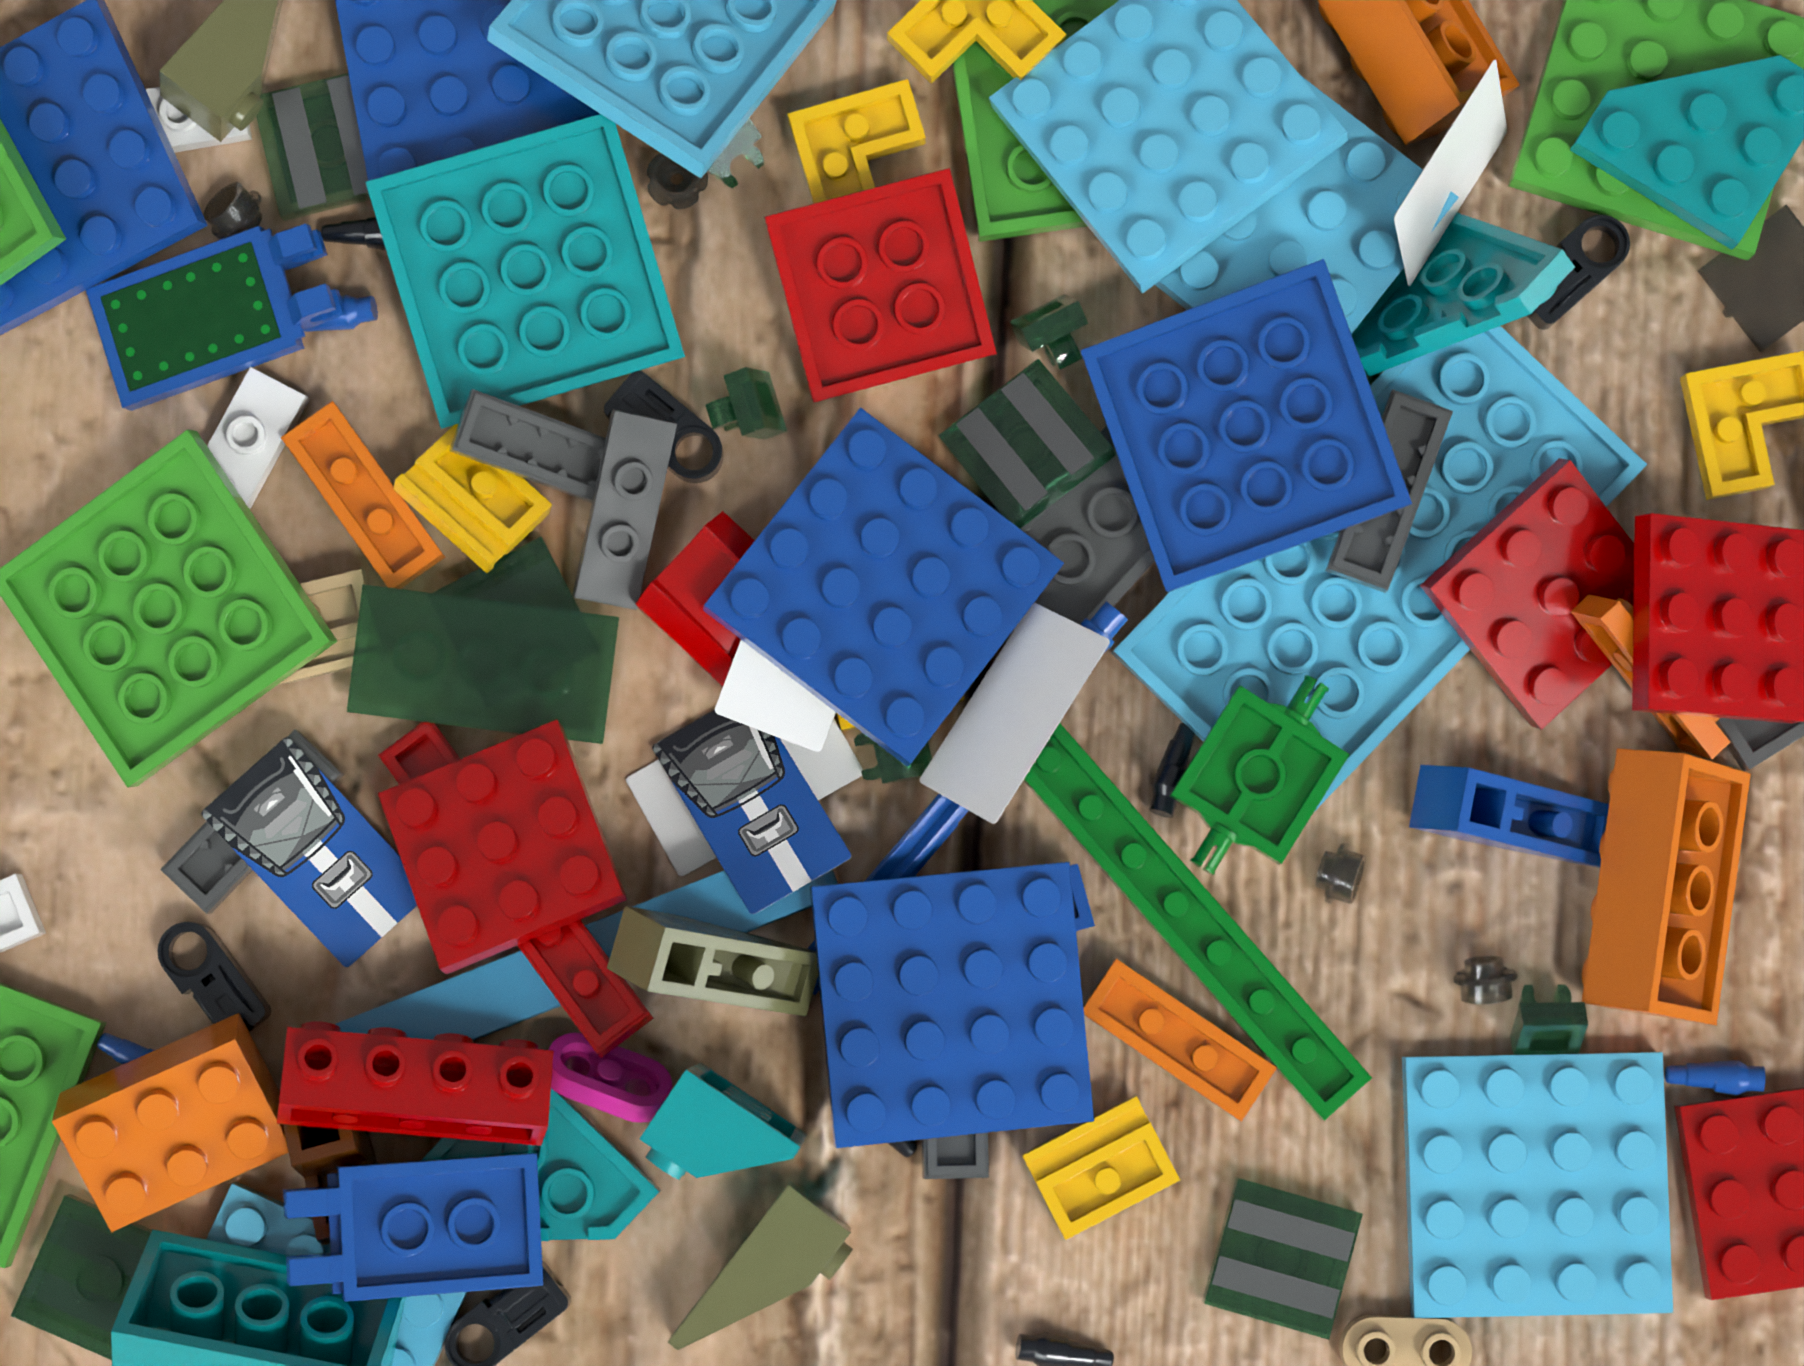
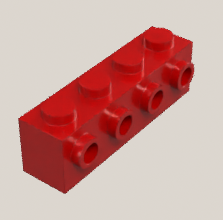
(415, 1084)

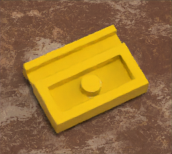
(472, 502)
(1100, 1167)

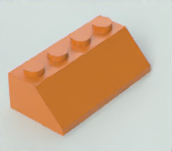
(1417, 58)
(1665, 885)

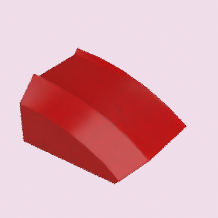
(679, 592)

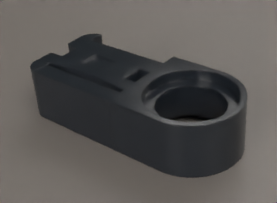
(1586, 273)
(645, 397)
(218, 983)
(511, 1318)

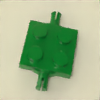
(1259, 775)

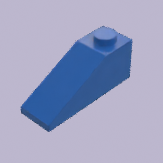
(1508, 814)

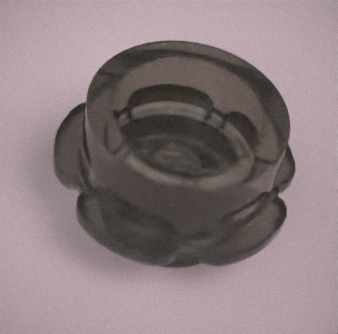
(665, 192)
(233, 210)
(1341, 874)
(1485, 980)

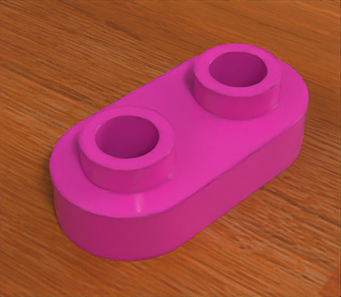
(616, 1084)

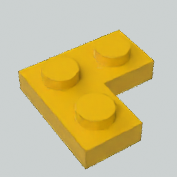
(942, 30)
(847, 132)
(1727, 418)

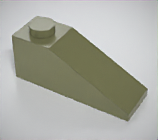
(223, 66)
(712, 962)
(775, 1260)

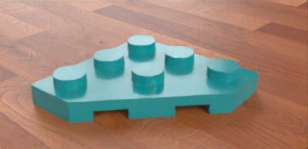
(1702, 141)
(1466, 287)
(582, 1177)

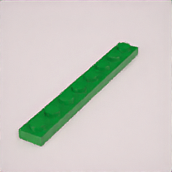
(1194, 925)

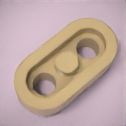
(1405, 1340)

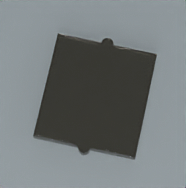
(1768, 288)

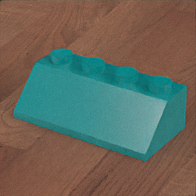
(716, 1128)
(233, 1308)

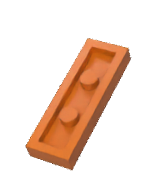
(363, 497)
(1611, 628)
(1178, 1040)

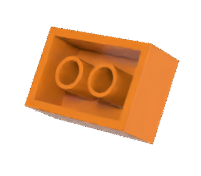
(172, 1122)

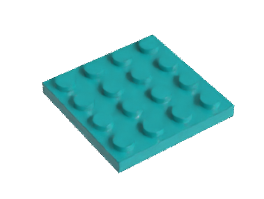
(526, 267)

